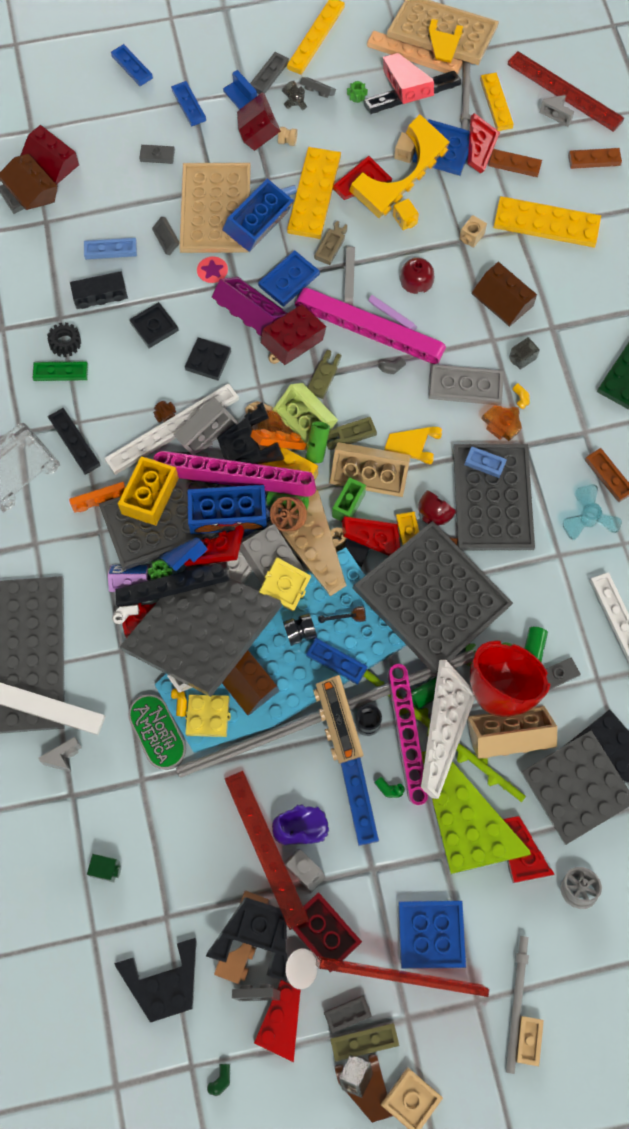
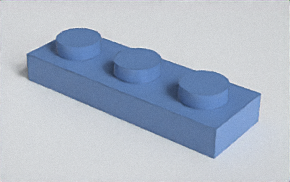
(110, 248)

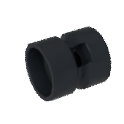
(300, 629)
(368, 720)

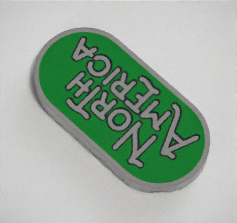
(157, 732)

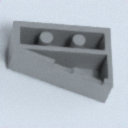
(205, 427)

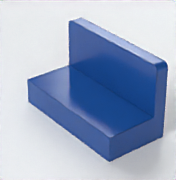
(240, 91)

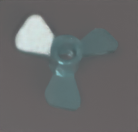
(587, 496)

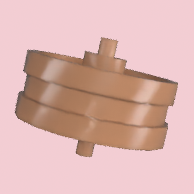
(288, 514)

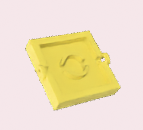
(285, 583)
(207, 716)

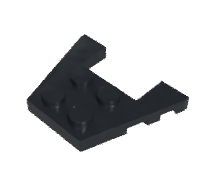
(241, 447)
(259, 927)
(165, 992)

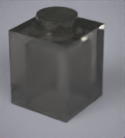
(524, 353)
(356, 1075)

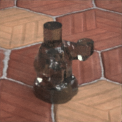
(295, 95)

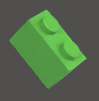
(349, 499)

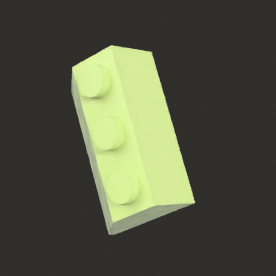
(300, 409)

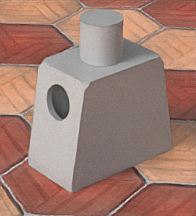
(304, 870)

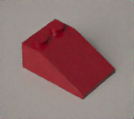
(257, 122)

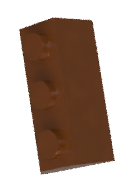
(28, 182)
(504, 294)
(250, 684)

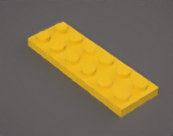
(314, 193)
(547, 221)

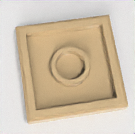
(411, 1100)

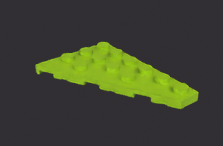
(471, 827)

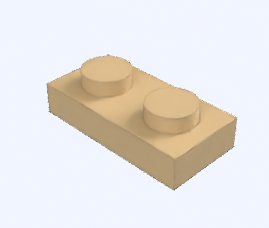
(529, 1041)

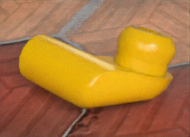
(523, 395)
(181, 702)

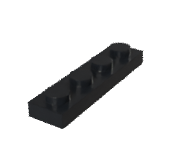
(74, 441)

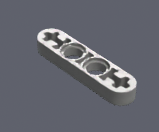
(349, 275)

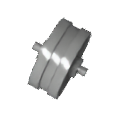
(580, 888)

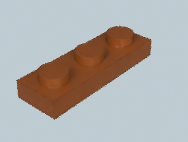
(595, 158)
(515, 163)
(609, 474)

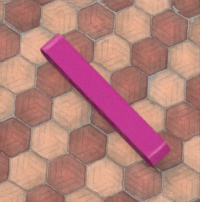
(402, 724)

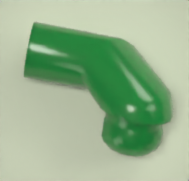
(389, 791)

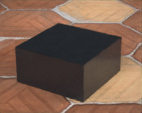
(357, 550)

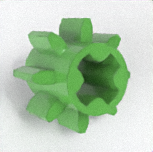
(357, 91)
(159, 569)

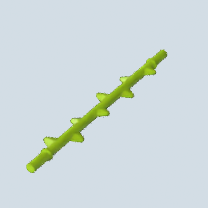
(463, 753)

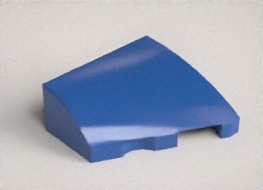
(178, 556)

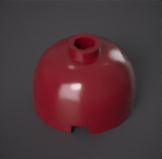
(417, 275)
(435, 509)

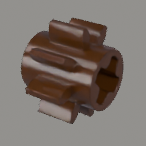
(164, 411)

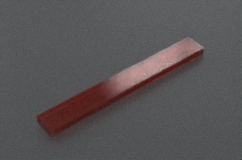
(560, 87)
(266, 850)
(402, 976)

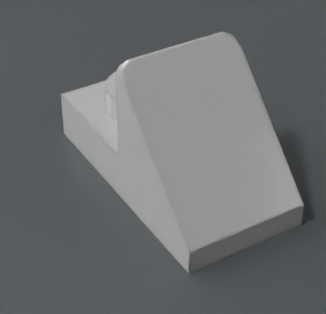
(555, 109)
(56, 757)

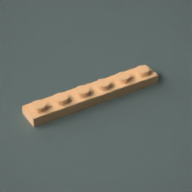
(412, 53)

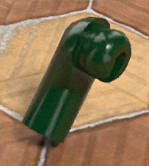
(222, 1083)

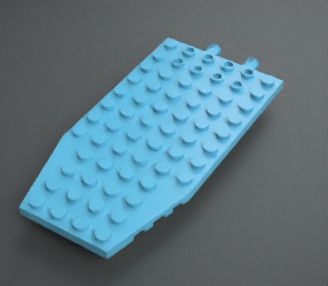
(289, 666)

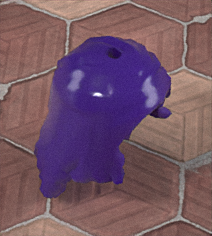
(306, 823)

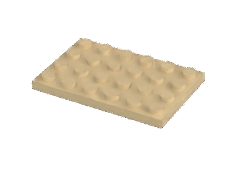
(413, 24)
(208, 199)

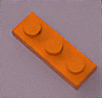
(267, 438)
(83, 502)

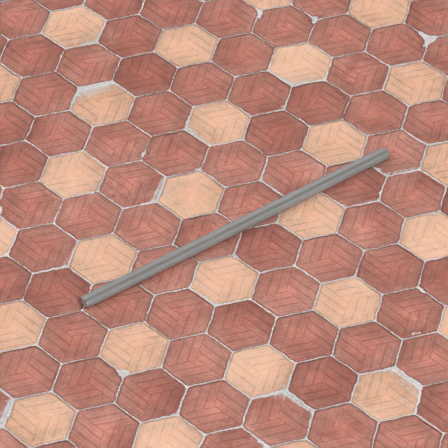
(308, 720)

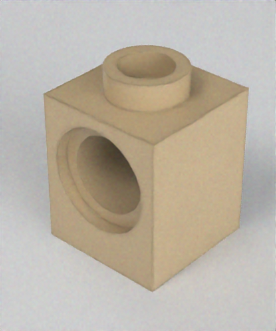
(404, 149)
(477, 228)

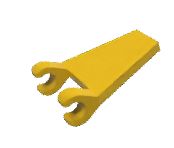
(444, 44)
(413, 443)

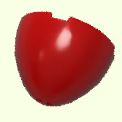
(507, 679)

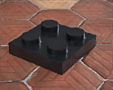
(154, 325)
(208, 359)

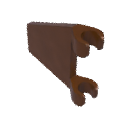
(373, 1095)

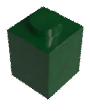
(104, 868)

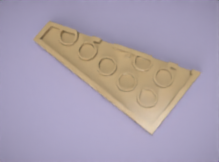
(316, 546)

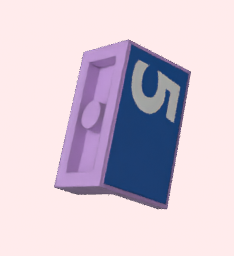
(121, 578)

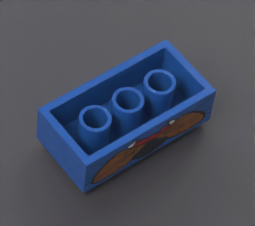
(258, 215)
(225, 508)

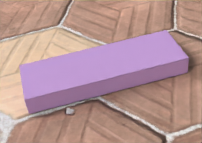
(392, 313)

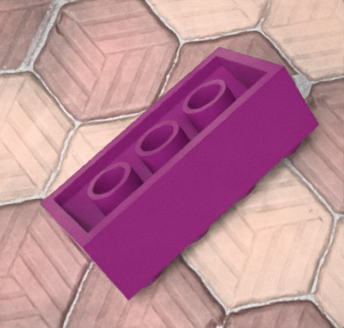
(247, 303)

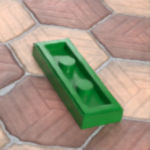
(60, 371)

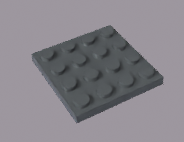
(577, 787)

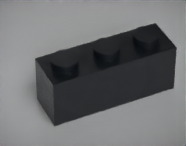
(98, 290)

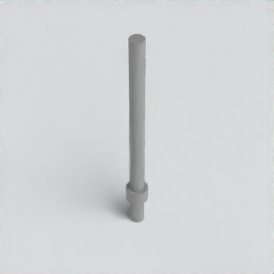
(465, 116)
(522, 960)

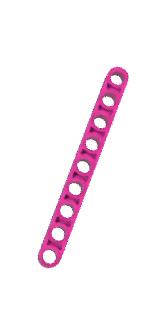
(371, 326)
(239, 473)

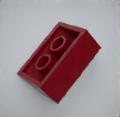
(50, 154)

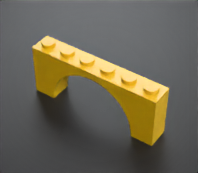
(381, 195)

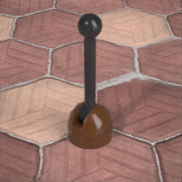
(358, 614)

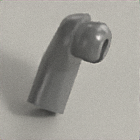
(390, 367)

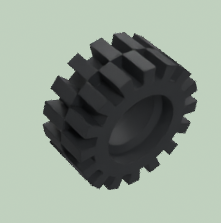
(66, 348)

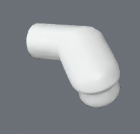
(123, 612)

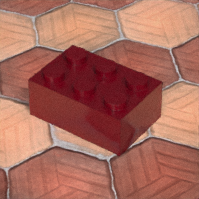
(293, 334)
(326, 931)

